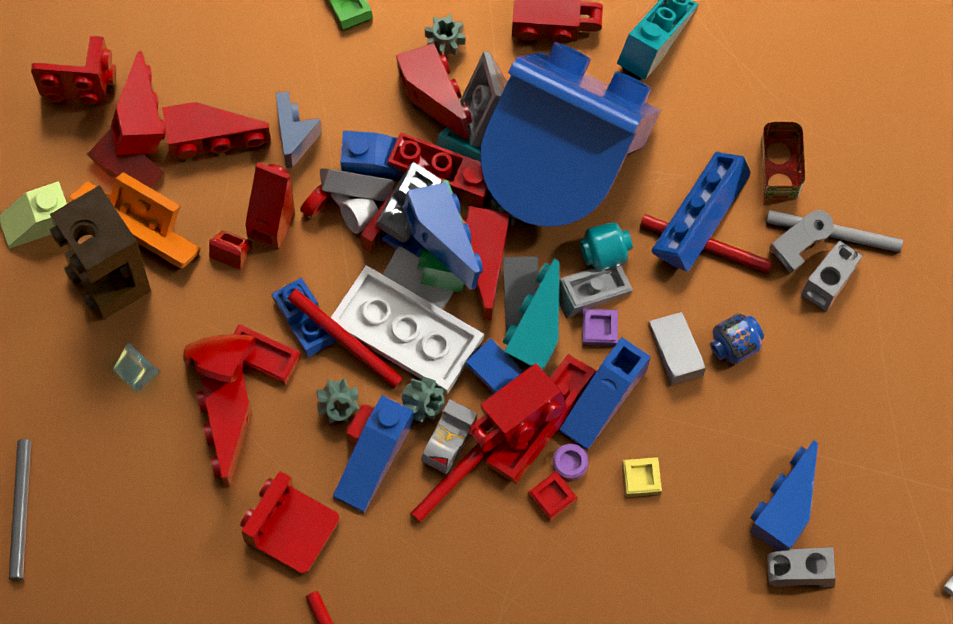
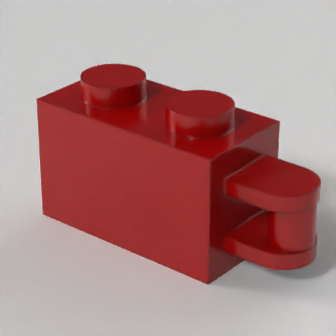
(555, 19)
(518, 410)

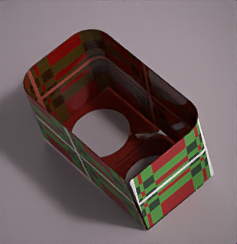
(792, 136)

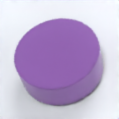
(570, 462)

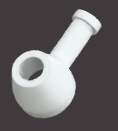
(355, 211)

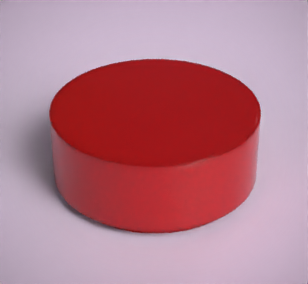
(315, 202)

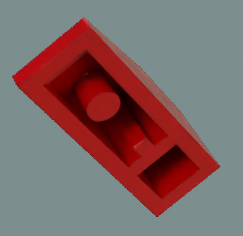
(488, 238)

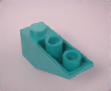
(655, 35)
(539, 327)

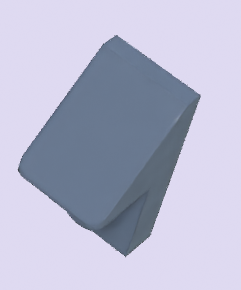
(295, 134)

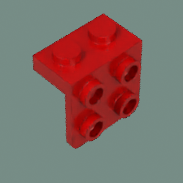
(81, 83)
(288, 524)

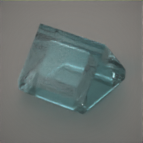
(135, 368)

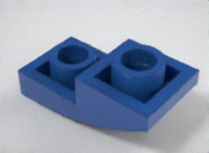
(306, 331)

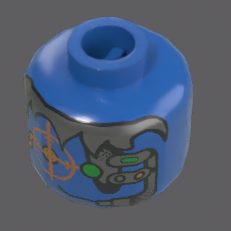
(737, 338)

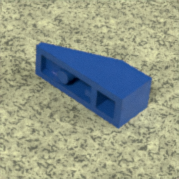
(368, 155)
(374, 453)

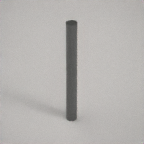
(20, 509)

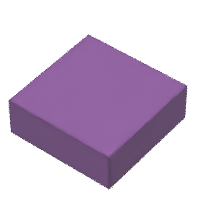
(600, 327)

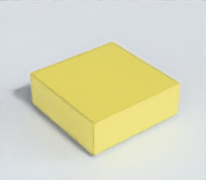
(641, 477)

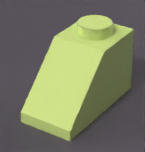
(30, 215)

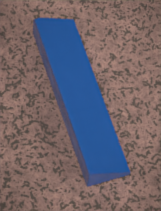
(702, 210)

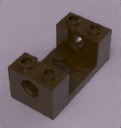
(109, 252)

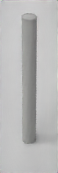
(841, 232)

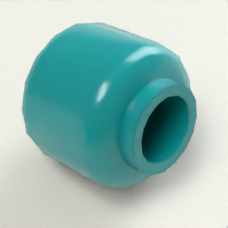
(606, 246)

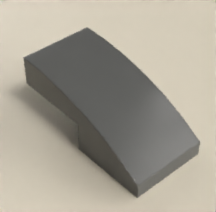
(393, 217)
(519, 280)

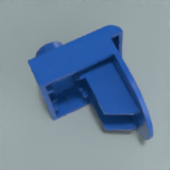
(561, 136)

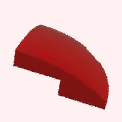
(220, 355)

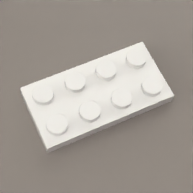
(407, 329)

